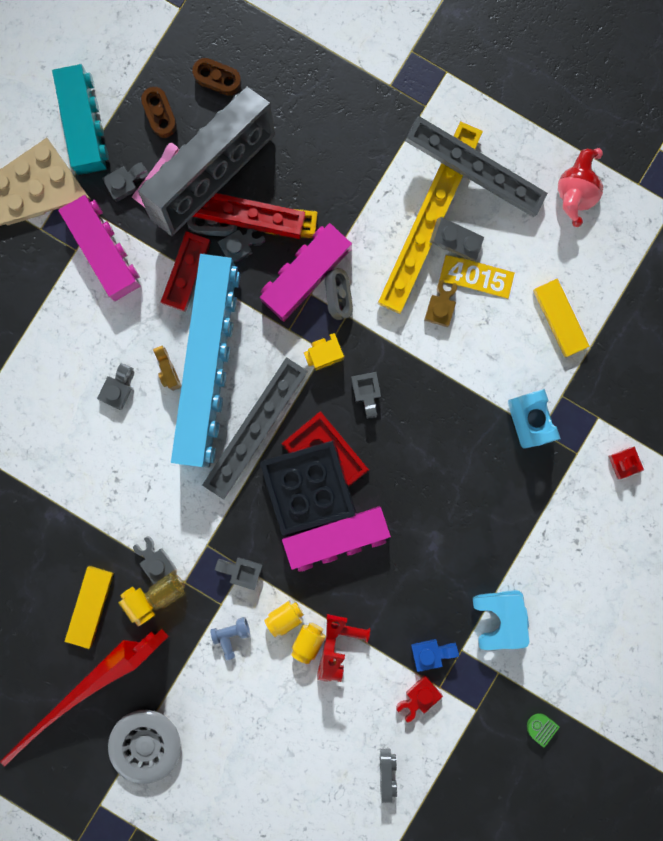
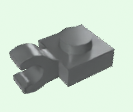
(122, 183)
(367, 389)
(116, 391)
(244, 572)

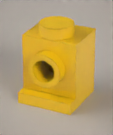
(324, 353)

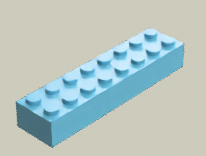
(205, 361)

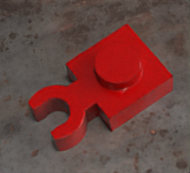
(422, 696)

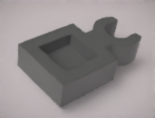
(238, 245)
(156, 563)

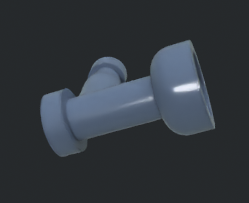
(222, 636)

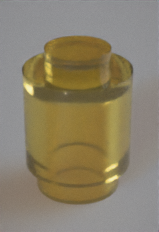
(165, 591)

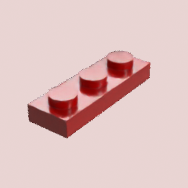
(184, 272)

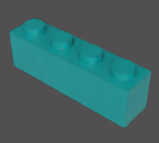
(79, 119)

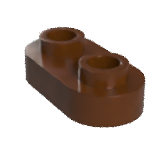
(218, 76)
(160, 113)

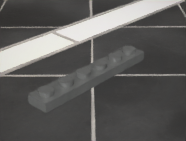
(475, 166)
(255, 428)

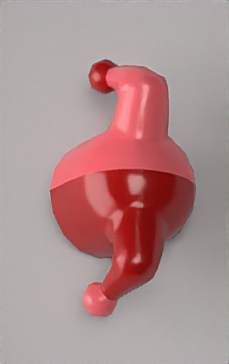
(580, 185)

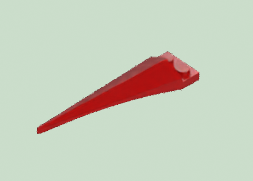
(120, 661)

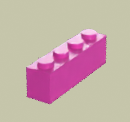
(99, 247)
(306, 271)
(336, 538)

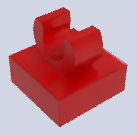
(626, 462)

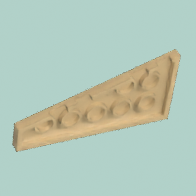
(36, 184)

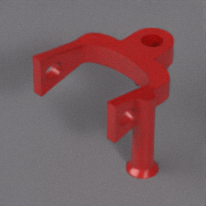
(329, 669)

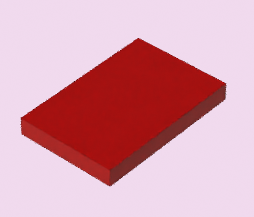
(319, 431)

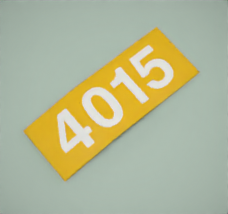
(477, 276)

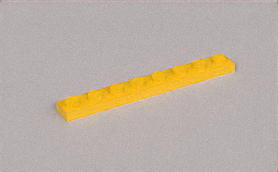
(418, 241)

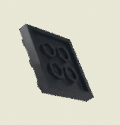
(308, 487)

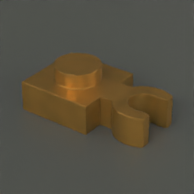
(440, 307)
(168, 374)

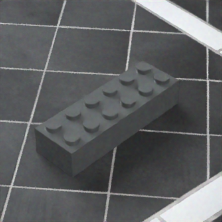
(208, 161)

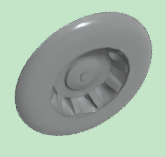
(144, 746)

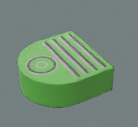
(541, 728)

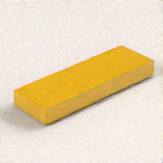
(561, 318)
(89, 607)

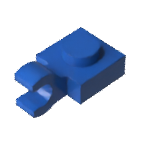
(429, 654)

